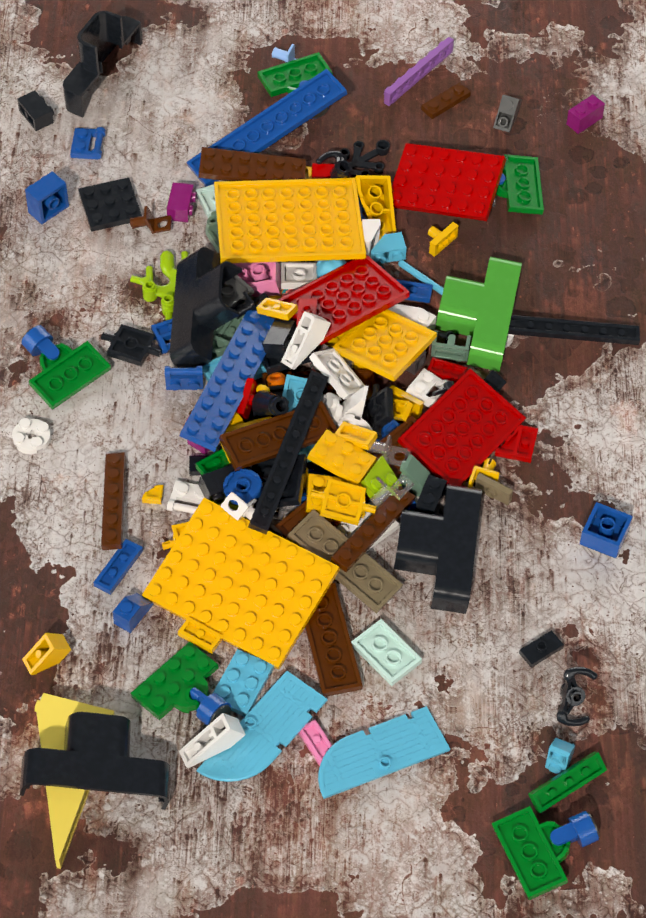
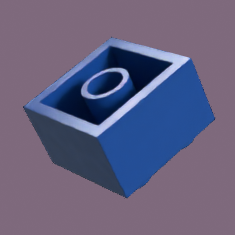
(47, 197)
(606, 530)

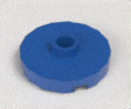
(240, 479)

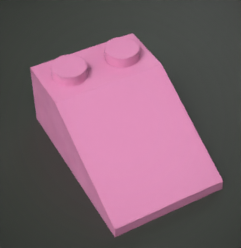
(262, 277)

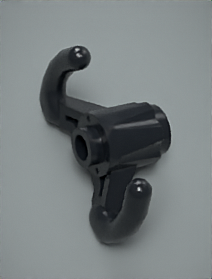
(341, 168)
(573, 695)

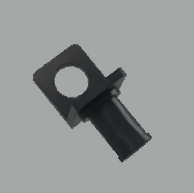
(249, 304)

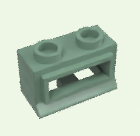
(450, 350)

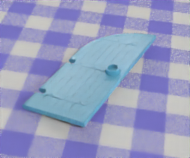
(269, 723)
(384, 751)

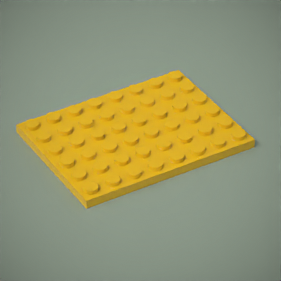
(289, 220)
(241, 583)

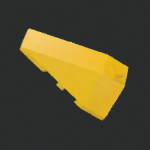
(377, 200)

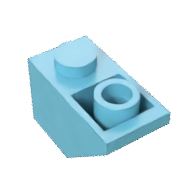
(389, 248)
(559, 755)

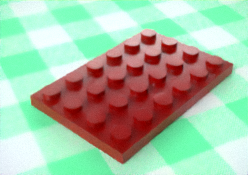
(447, 181)
(350, 295)
(461, 429)

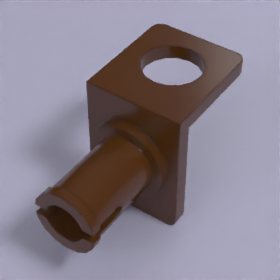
(151, 222)

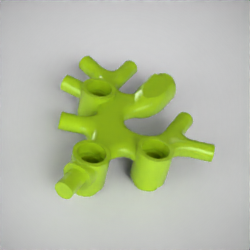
(166, 292)

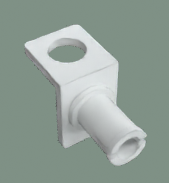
(243, 510)

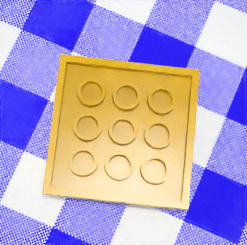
(385, 343)

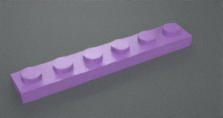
(417, 72)

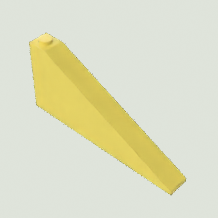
(63, 803)

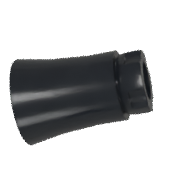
(268, 404)

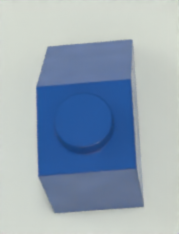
(131, 611)

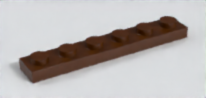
(113, 501)
(371, 530)

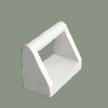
(371, 233)

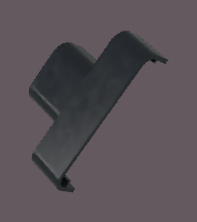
(95, 43)
(199, 307)
(443, 546)
(97, 760)

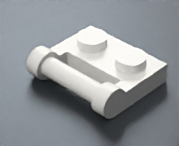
(423, 385)
(185, 493)

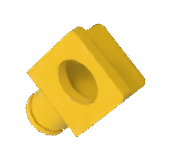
(487, 470)

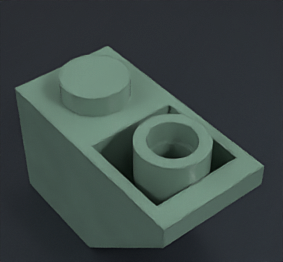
(415, 472)

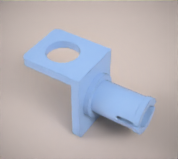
(284, 55)

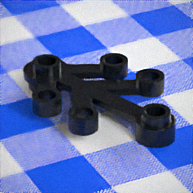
(382, 149)

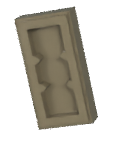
(494, 489)

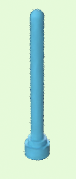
(420, 276)

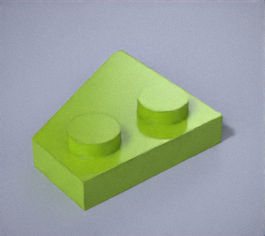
(384, 472)

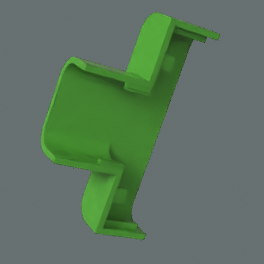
(481, 311)

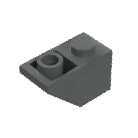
(507, 113)

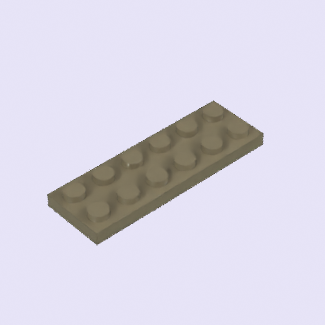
(364, 579)

